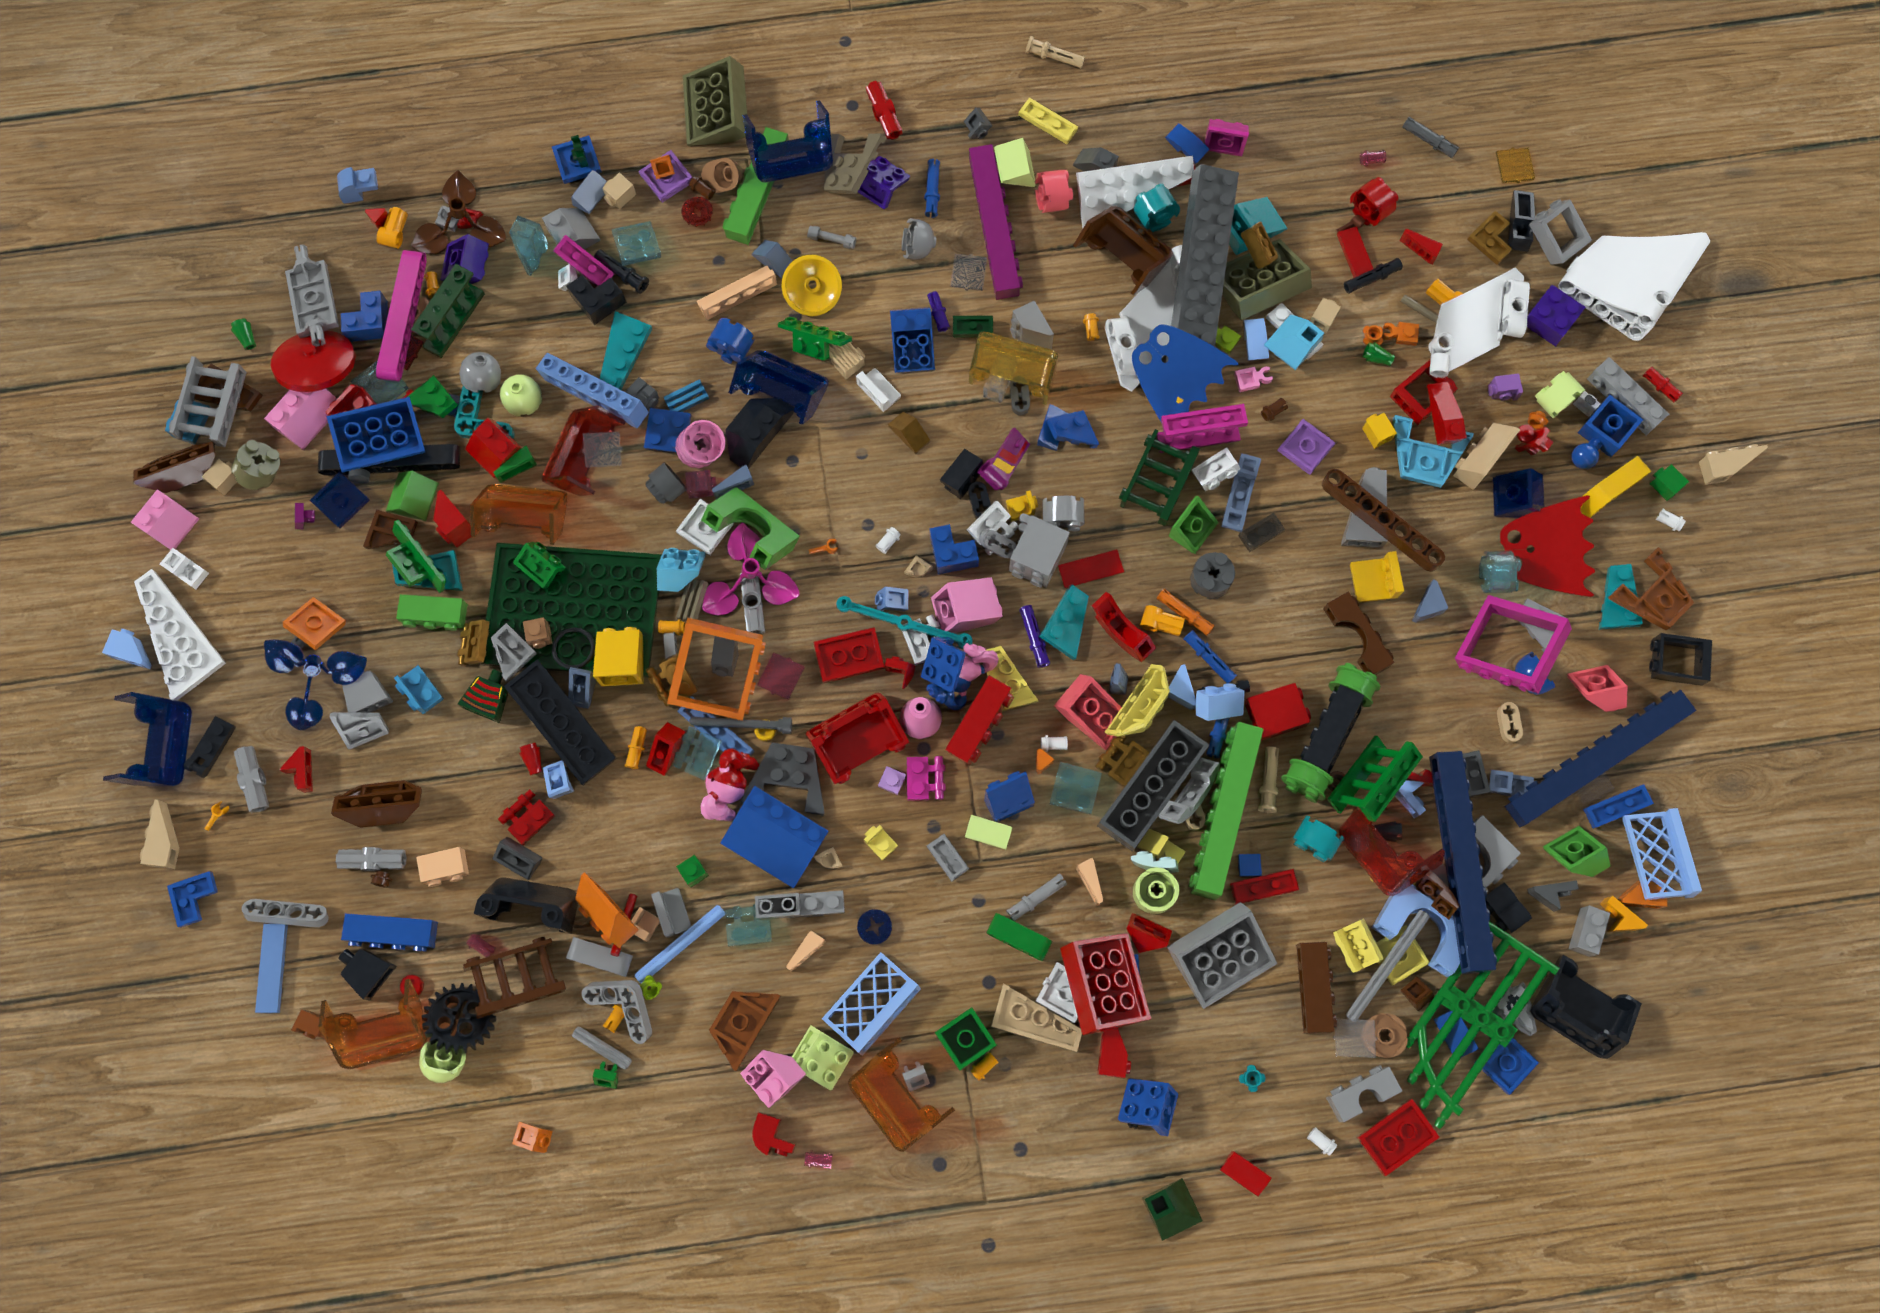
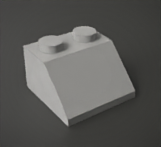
(573, 224)
(1031, 326)

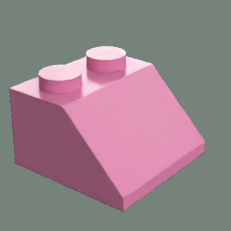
(165, 520)

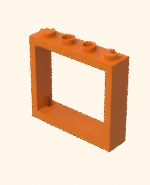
(724, 632)

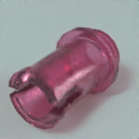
(1372, 157)
(480, 945)
(818, 1160)

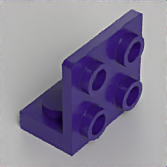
(882, 181)

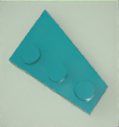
(1613, 614)

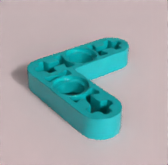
(471, 418)

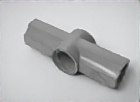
(753, 615)
(251, 779)
(371, 859)

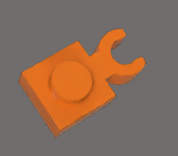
(1404, 333)

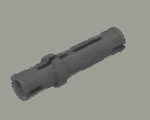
(1427, 135)

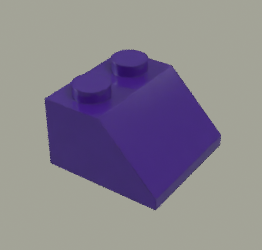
(468, 253)

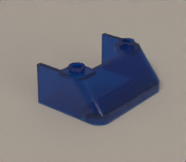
(792, 156)
(782, 380)
(166, 741)

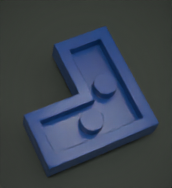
(185, 896)

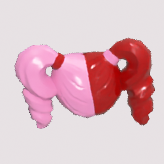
(726, 784)

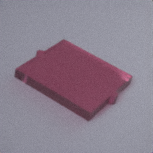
(781, 676)

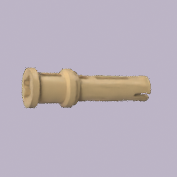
(1042, 49)
(1269, 789)

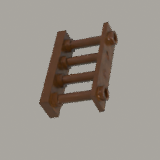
(530, 992)

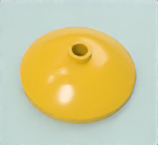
(804, 298)

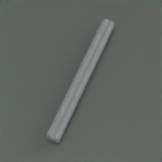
(1388, 965)

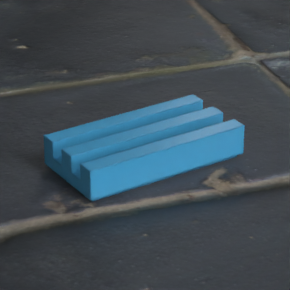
(697, 384)

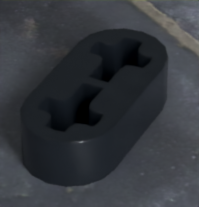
(974, 501)

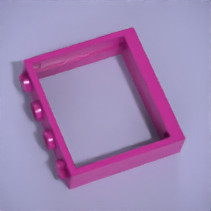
(1558, 624)

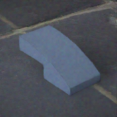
(1507, 783)

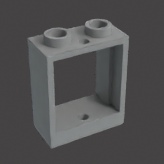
(1546, 239)

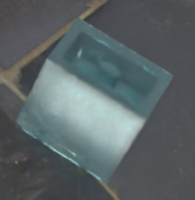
(528, 242)

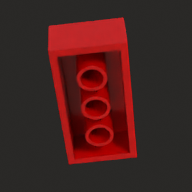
(979, 720)

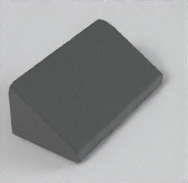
(517, 858)

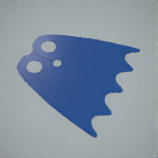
(1187, 373)

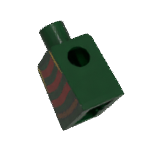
(486, 697)

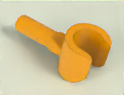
(216, 812)

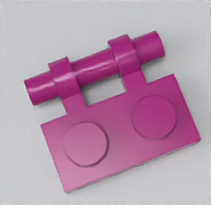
(917, 778)

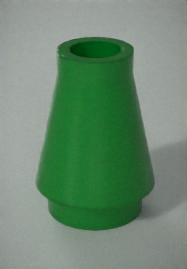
(243, 331)
(1377, 354)

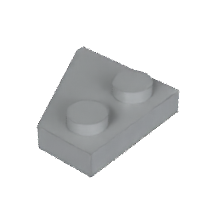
(511, 651)
(358, 727)

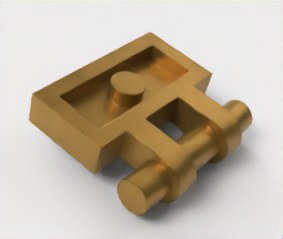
(473, 642)
(667, 667)
(1127, 764)

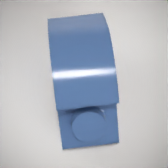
(353, 183)

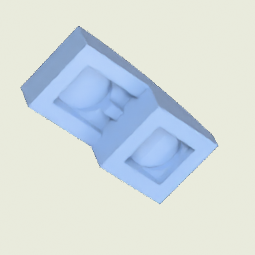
(1255, 337)

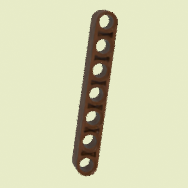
(1387, 530)

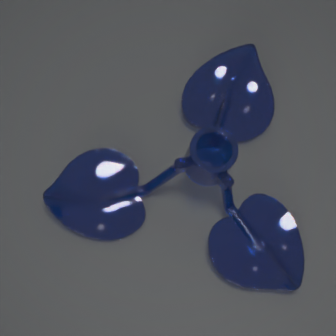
(283, 656)

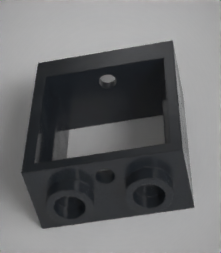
(1702, 660)

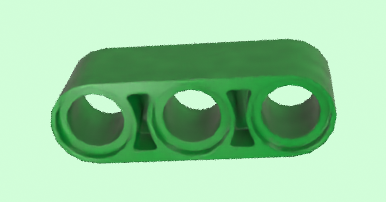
(1019, 937)

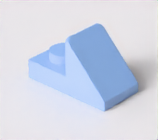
(557, 780)
(1412, 803)

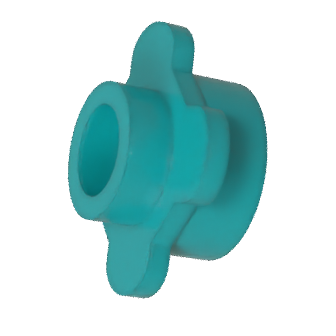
(1258, 1078)

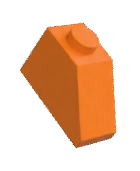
(1635, 897)

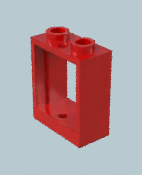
(1409, 403)

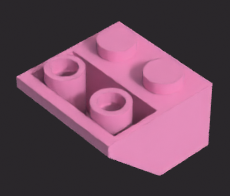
(772, 1076)

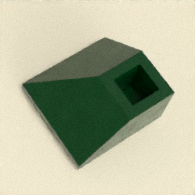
(1172, 1209)

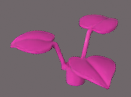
(777, 589)

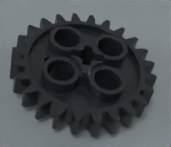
(439, 1013)

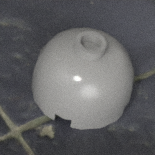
(917, 239)
(480, 372)

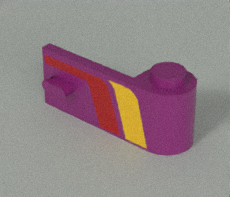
(1001, 467)

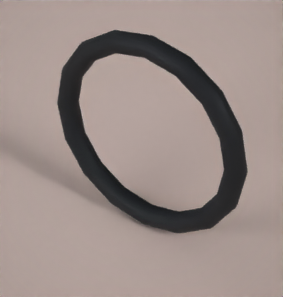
(554, 645)

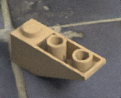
(1721, 466)
(161, 842)

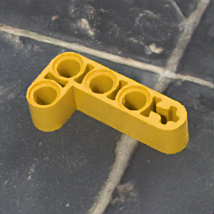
(1614, 486)

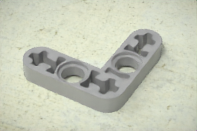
(623, 997)

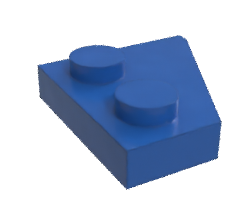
(1073, 428)

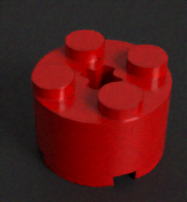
(1374, 201)

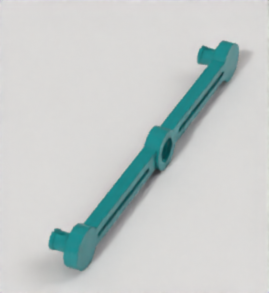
(845, 604)

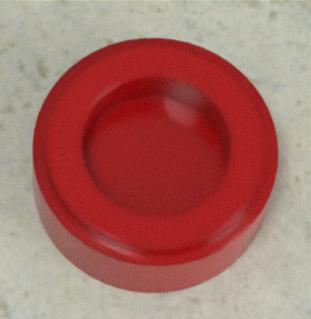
(416, 981)

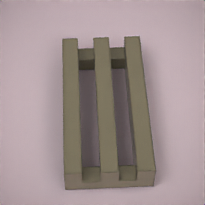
(689, 600)

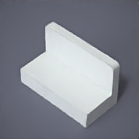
(878, 389)

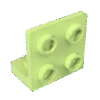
(822, 1057)

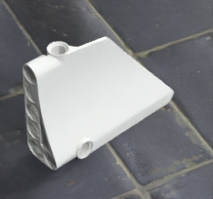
(1632, 278)

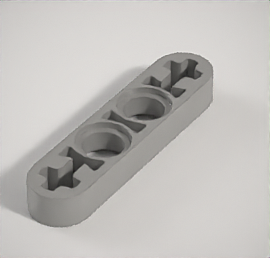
(286, 910)

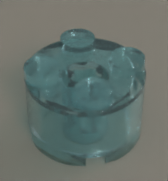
(1499, 572)

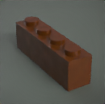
(1316, 988)

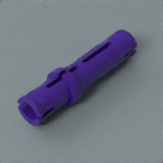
(1033, 632)

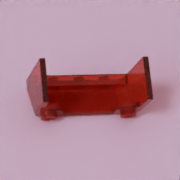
(567, 463)
(1379, 860)

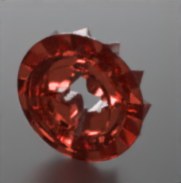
(702, 205)

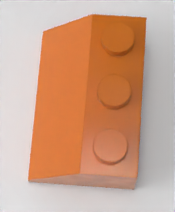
(604, 912)

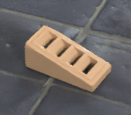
(1090, 879)
(809, 946)

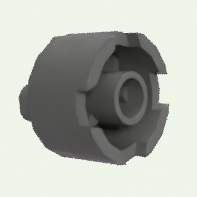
(1215, 564)

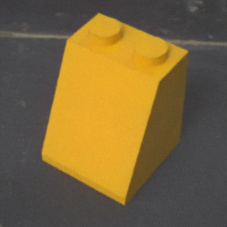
(619, 657)

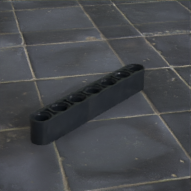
(435, 458)

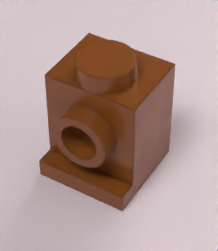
(307, 1022)

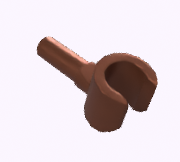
(1356, 221)

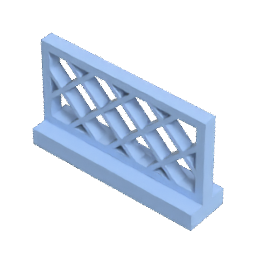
(1679, 849)
(881, 1019)

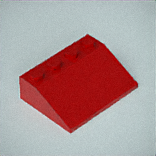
(1105, 983)

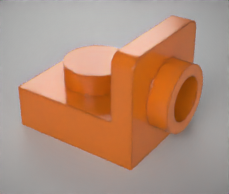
(532, 1137)

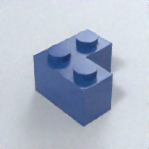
(368, 322)
(951, 556)

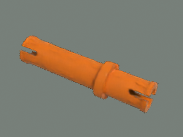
(1180, 608)

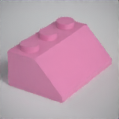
(301, 415)

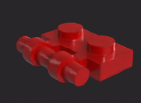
(531, 821)

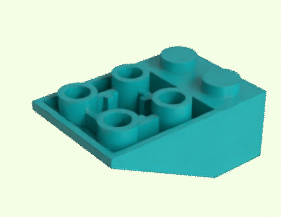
(1248, 214)

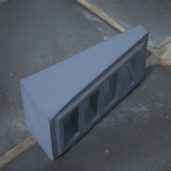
(741, 479)
(1118, 680)

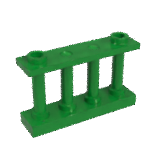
(1386, 786)

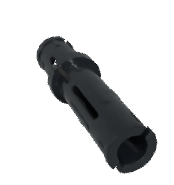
(1380, 272)

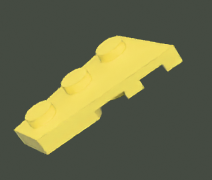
(1009, 675)

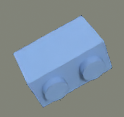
(1220, 702)

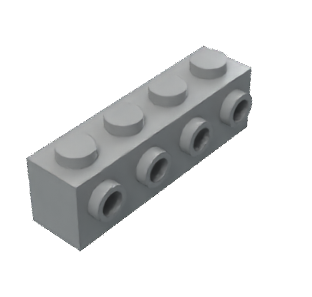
(1614, 381)

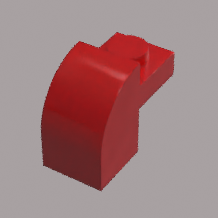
(765, 1138)

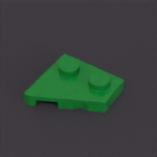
(433, 398)

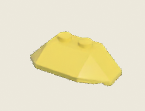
(1142, 704)

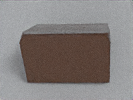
(1417, 993)

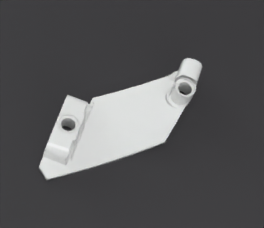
(1139, 318)
(1478, 321)

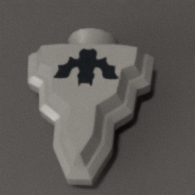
(1525, 1021)

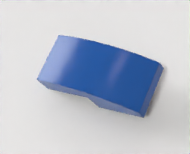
(1187, 142)

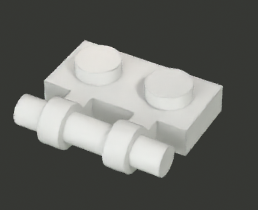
(993, 519)
(918, 642)

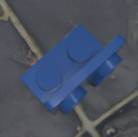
(943, 663)
(1149, 1104)

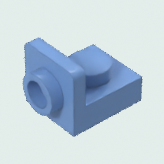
(892, 599)

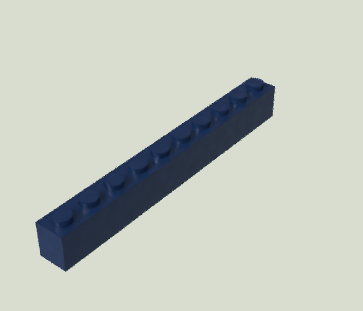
(1600, 758)
(1462, 862)

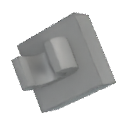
(442, 217)
(916, 1077)

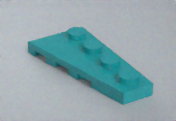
(623, 348)

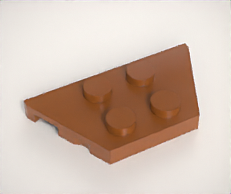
(741, 1023)

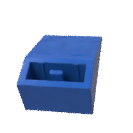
(912, 339)
(1009, 796)

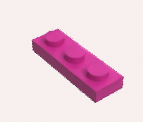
(582, 261)

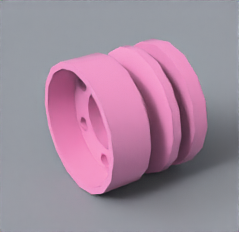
(709, 438)

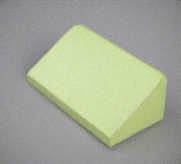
(988, 832)

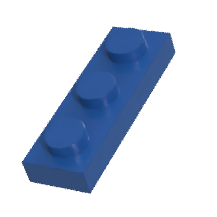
(1618, 806)

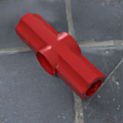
(883, 110)

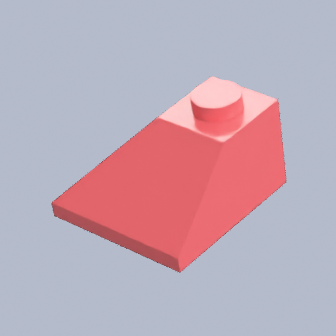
(1601, 687)

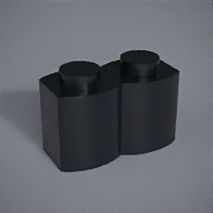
(1506, 909)

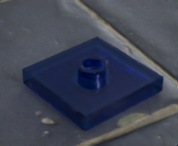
(339, 500)

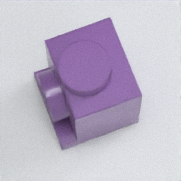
(1505, 387)

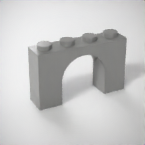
(1495, 849)

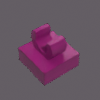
(303, 516)

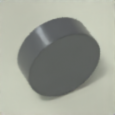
(359, 476)

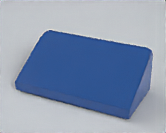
(1046, 438)
(1456, 1034)

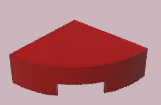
(464, 223)

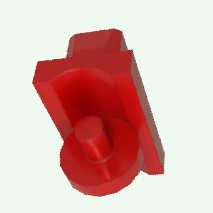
(1533, 440)

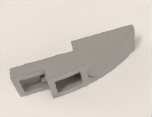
(799, 905)

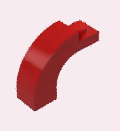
(1121, 630)

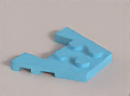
(1422, 460)

